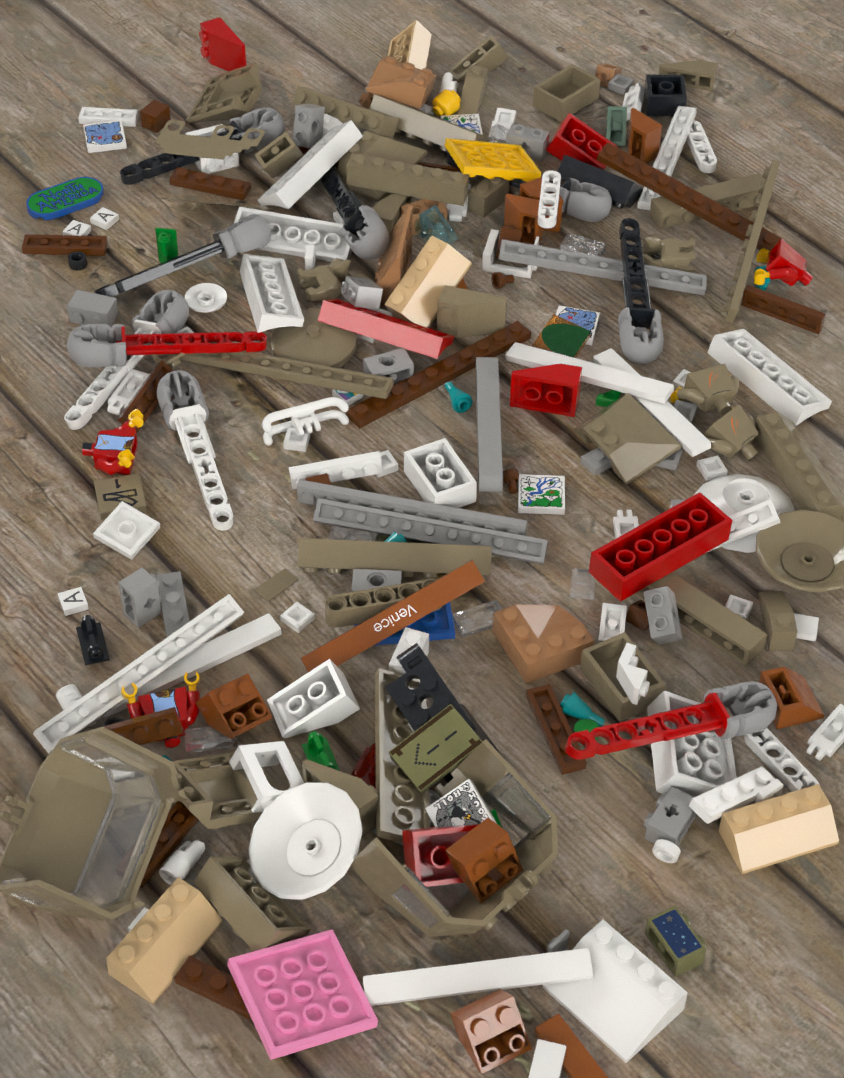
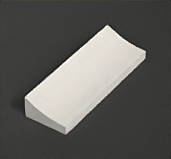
(311, 166)
(293, 234)
(270, 292)
(767, 375)

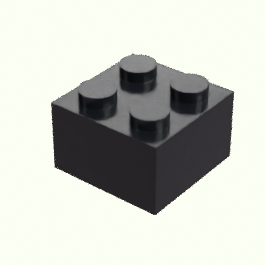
(664, 94)

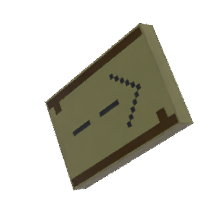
(435, 748)

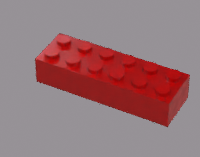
(659, 546)

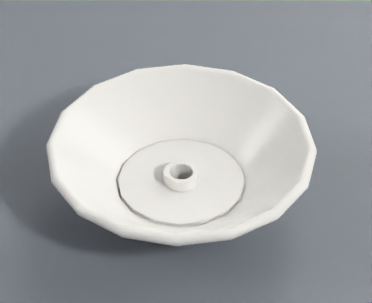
(741, 492)
(288, 831)

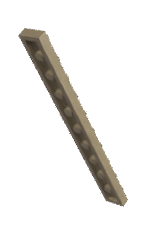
(749, 245)
(297, 372)

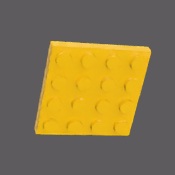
(492, 159)

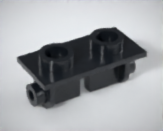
(92, 641)

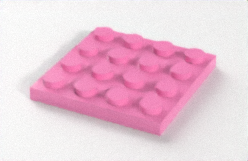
(302, 994)

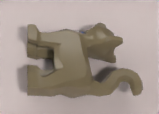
(673, 253)
(326, 279)

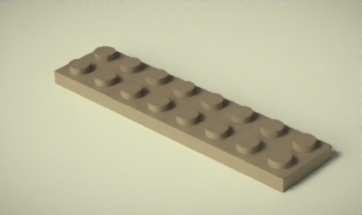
(399, 801)

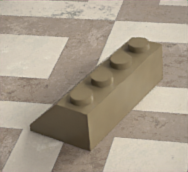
(251, 910)

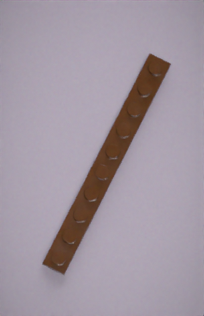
(682, 195)
(437, 374)

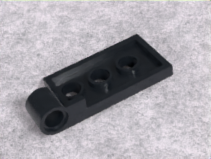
(431, 686)

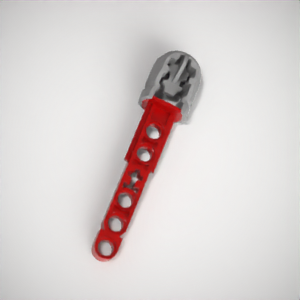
(102, 345)
(749, 702)

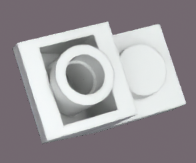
(631, 677)

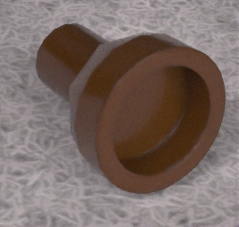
(499, 279)
(511, 477)

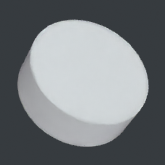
(666, 851)

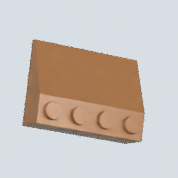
(397, 256)

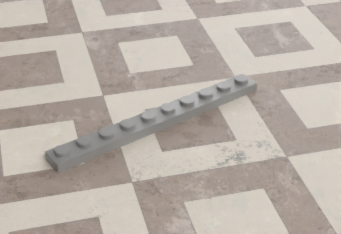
(599, 266)
(309, 492)
(430, 530)

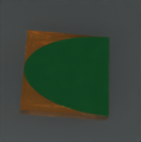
(562, 337)

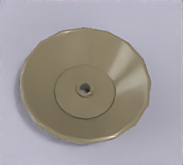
(804, 551)

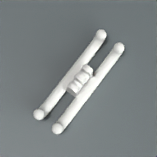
(304, 417)

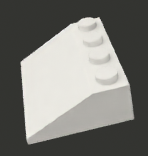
(690, 762)
(626, 997)

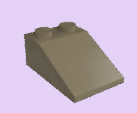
(470, 312)
(363, 796)

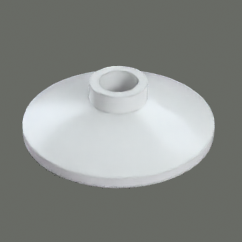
(206, 297)

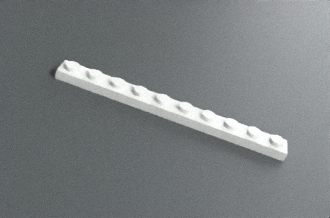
(140, 672)

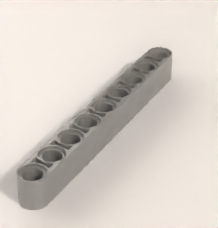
(488, 425)

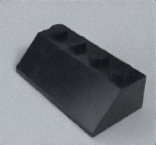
(620, 189)

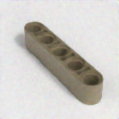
(361, 605)

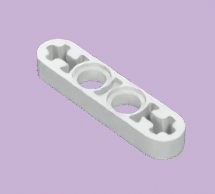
(701, 146)
(551, 199)
(777, 764)

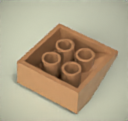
(402, 82)
(540, 639)

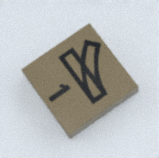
(114, 490)

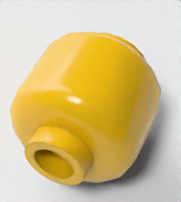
(446, 103)

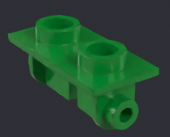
(166, 244)
(319, 750)

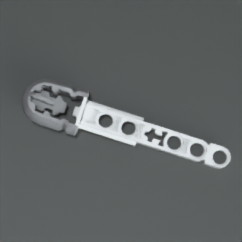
(162, 314)
(191, 419)

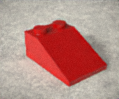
(221, 45)
(578, 142)
(547, 389)
(427, 855)

